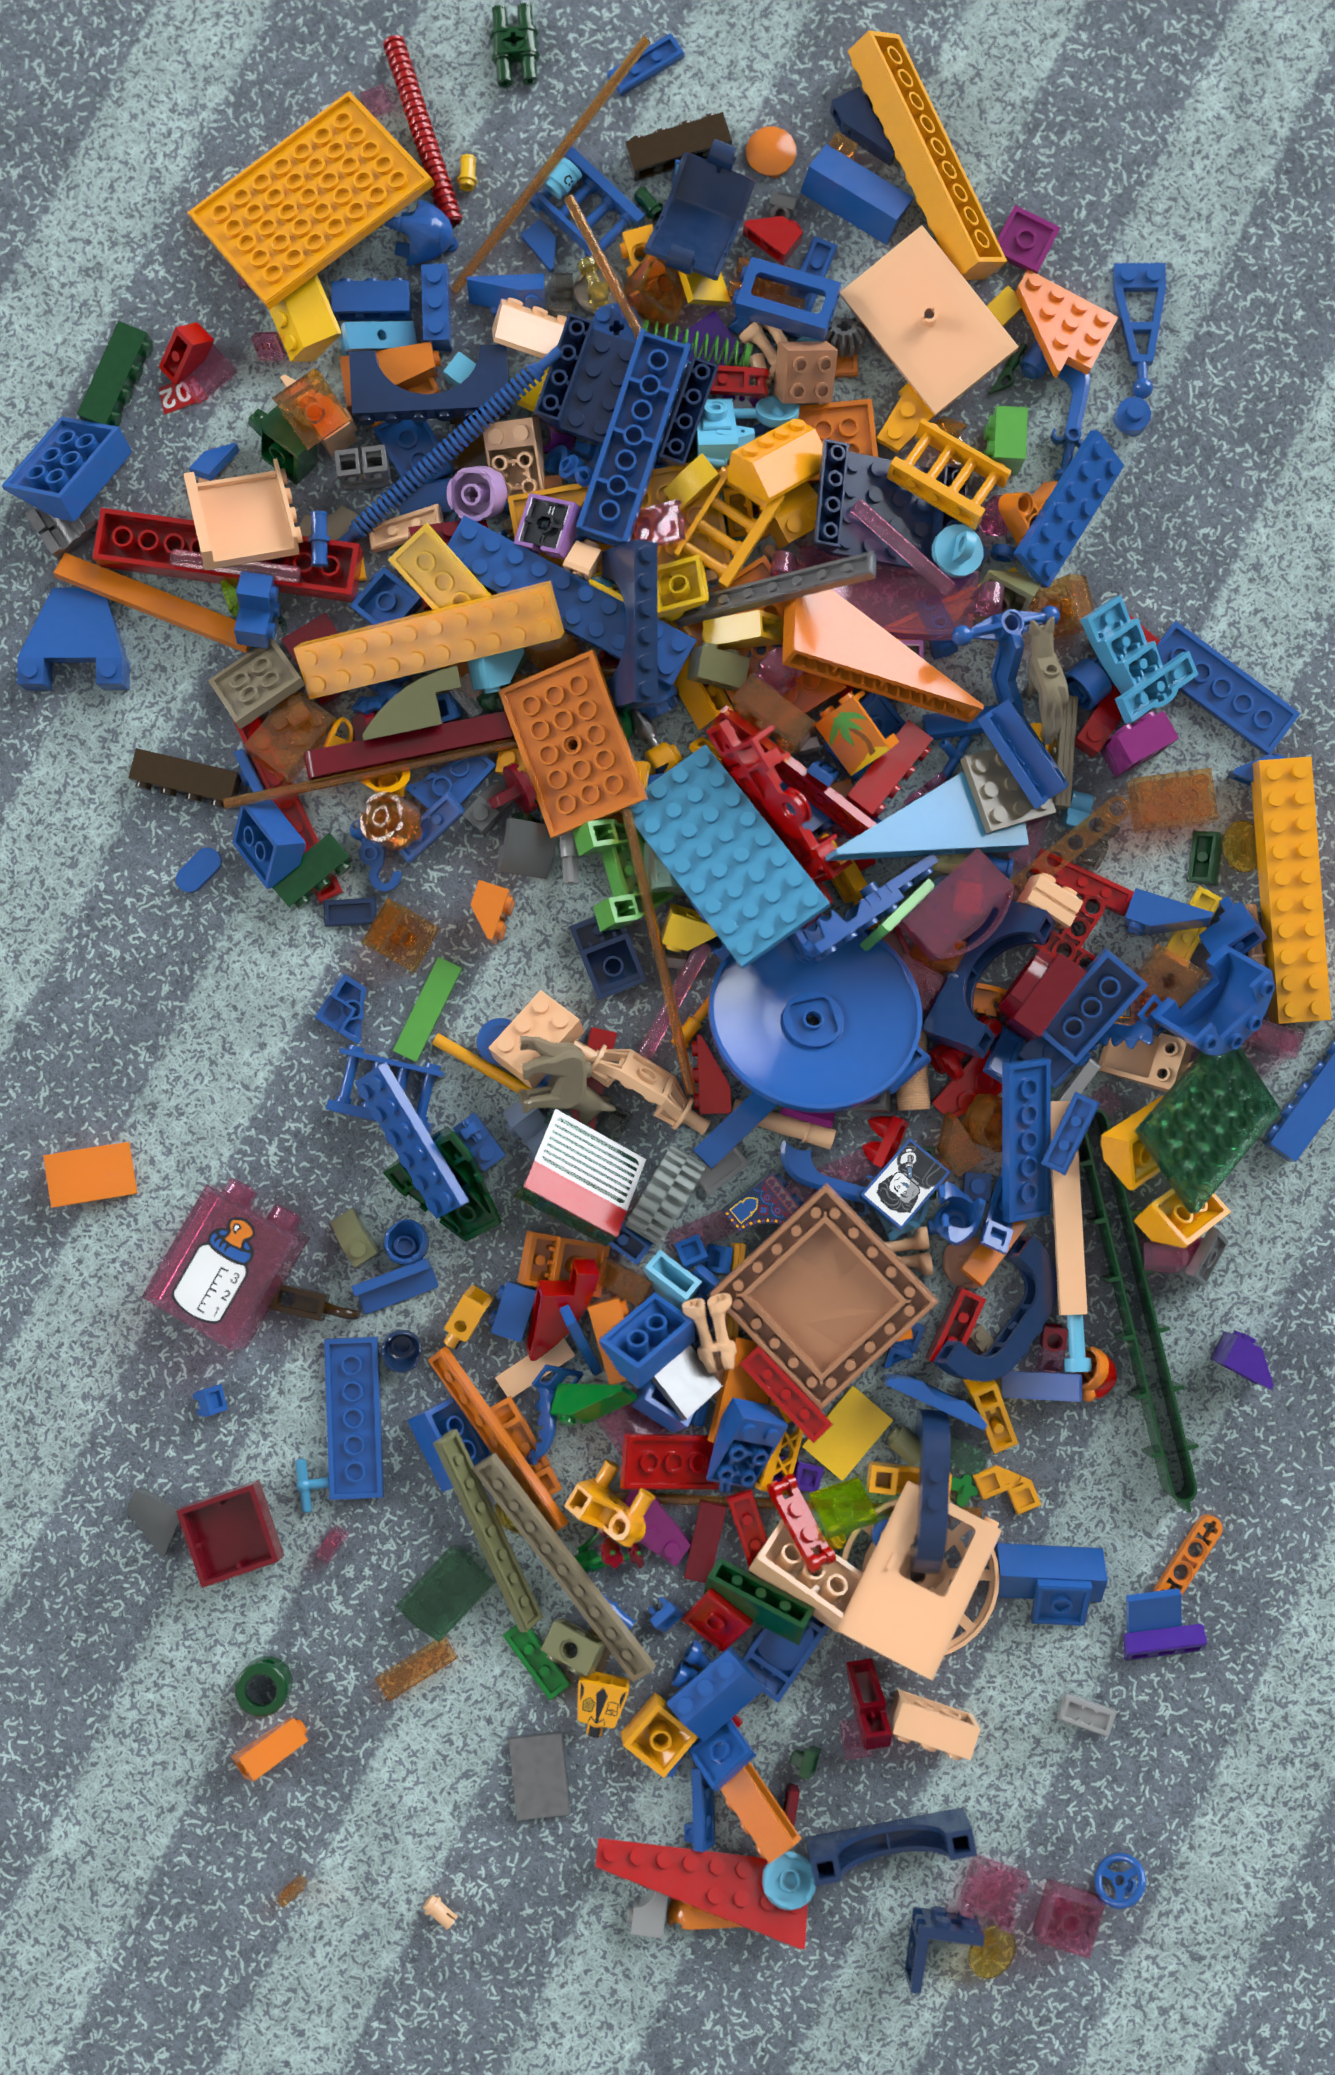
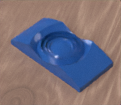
(934, 1397)
(778, 1660)

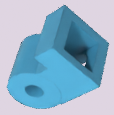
(1079, 809)

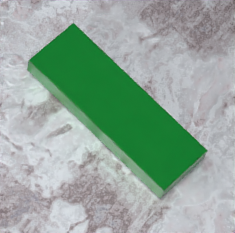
(544, 1671)

